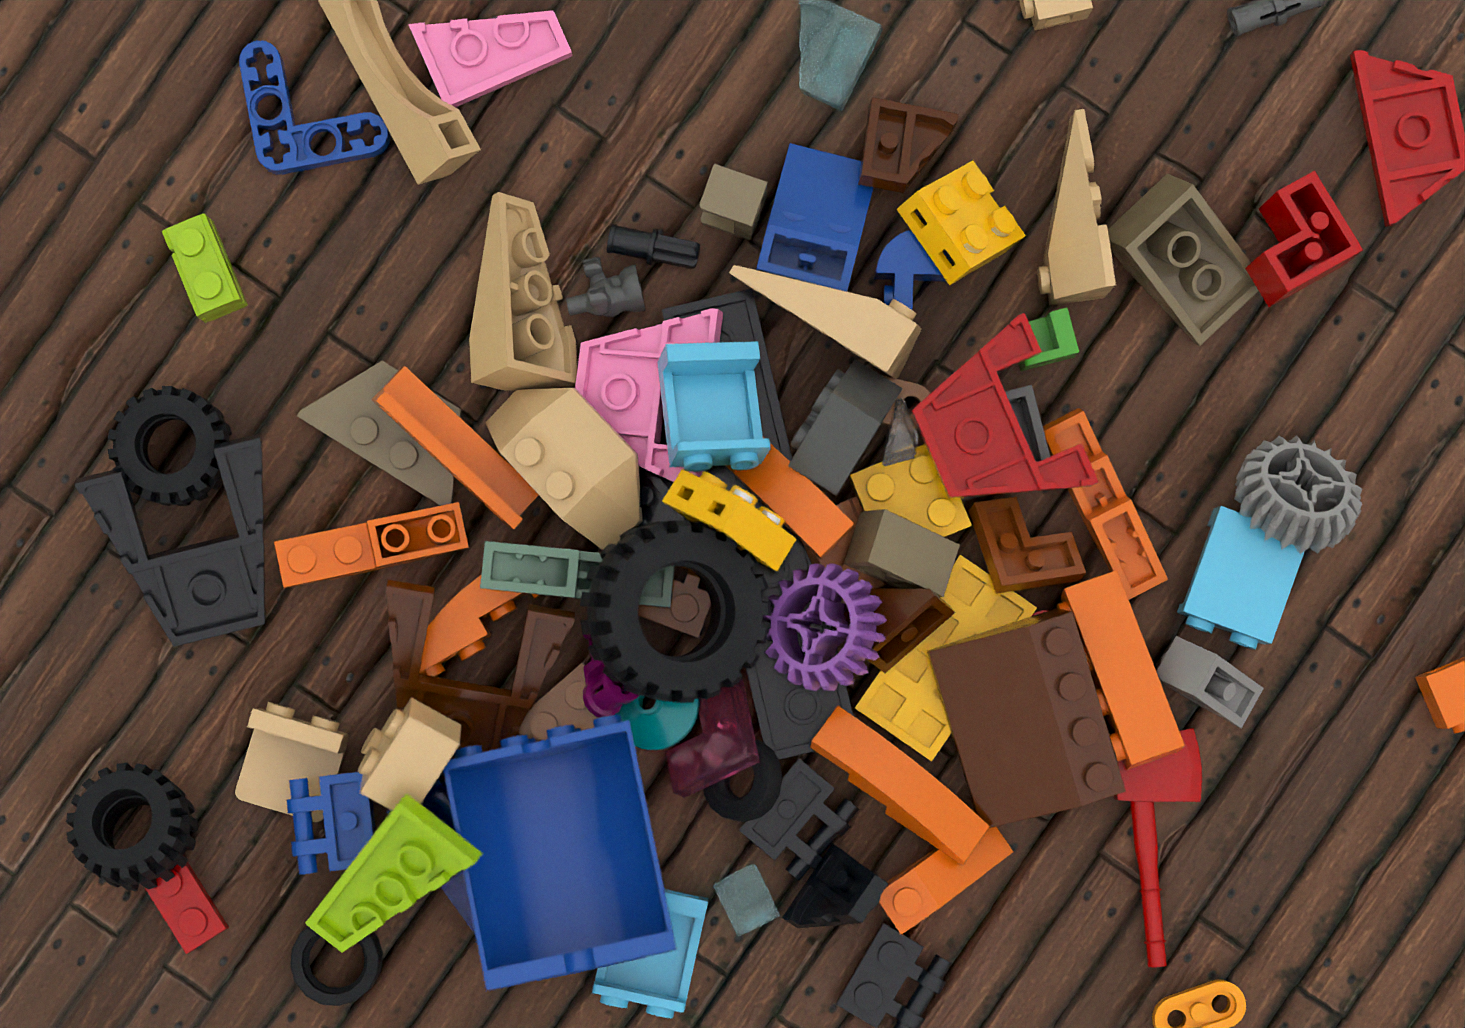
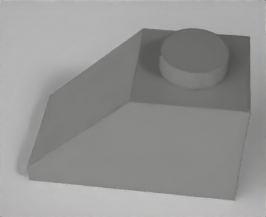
(1208, 681)

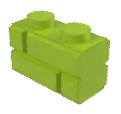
(204, 268)

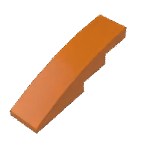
(1107, 509)
(900, 784)

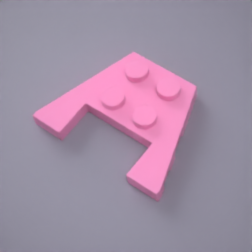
(623, 382)

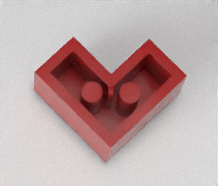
(1310, 239)

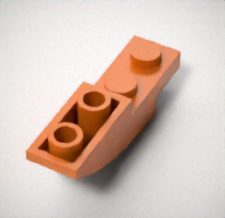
(371, 545)
(461, 627)

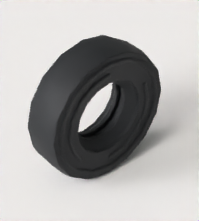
(761, 796)

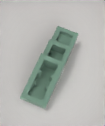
(557, 572)

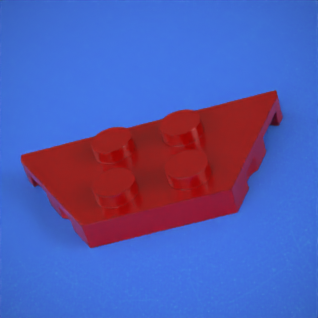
(1410, 131)

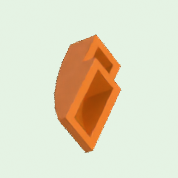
(797, 501)

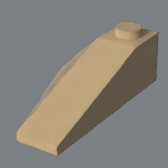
(1076, 249)
(858, 322)

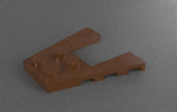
(481, 710)

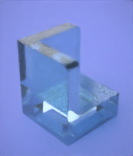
(746, 899)

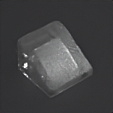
(901, 436)

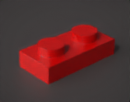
(187, 908)

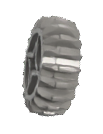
(1298, 494)

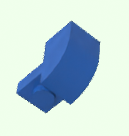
(904, 262)

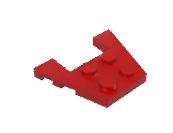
(976, 432)

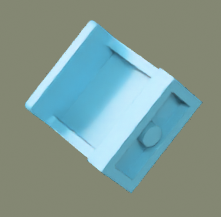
(711, 405)
(1240, 581)
(659, 979)

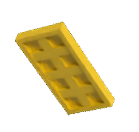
(907, 695)

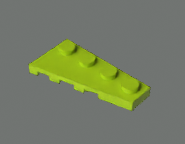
(392, 871)

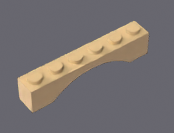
(423, 126)

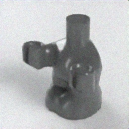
(608, 295)

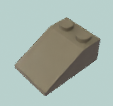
(1183, 257)

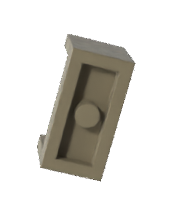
(733, 202)
(901, 552)

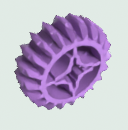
(830, 586)

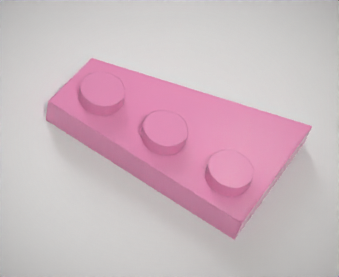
(488, 53)

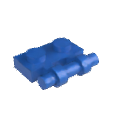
(346, 816)

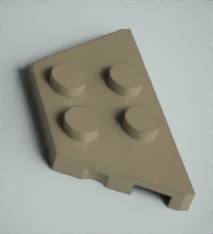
(364, 428)

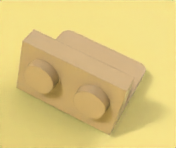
(288, 750)

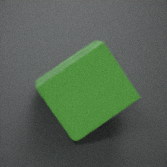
(1055, 339)

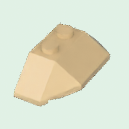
(571, 460)

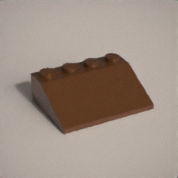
(1026, 719)

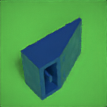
(816, 219)

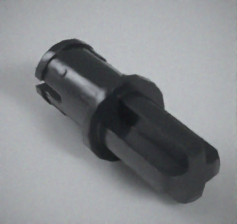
(653, 247)

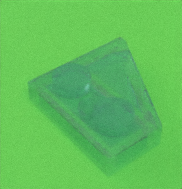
(833, 50)

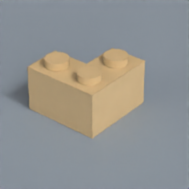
(407, 754)

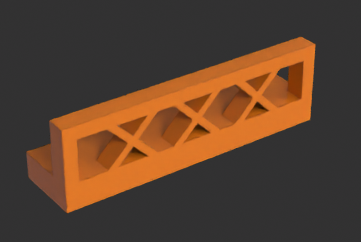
(456, 446)

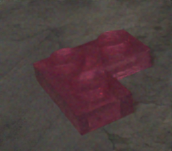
(723, 747)

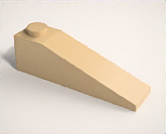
(516, 318)

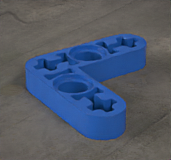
(299, 137)

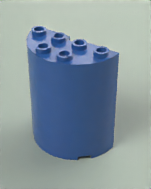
(565, 854)

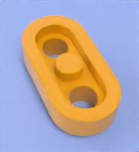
(1197, 1006)

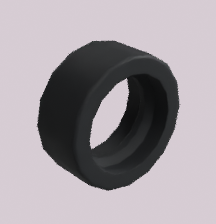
(331, 995)

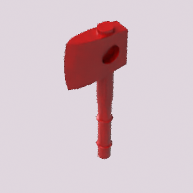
(1163, 780)

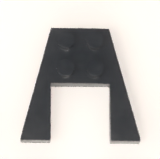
(204, 585)

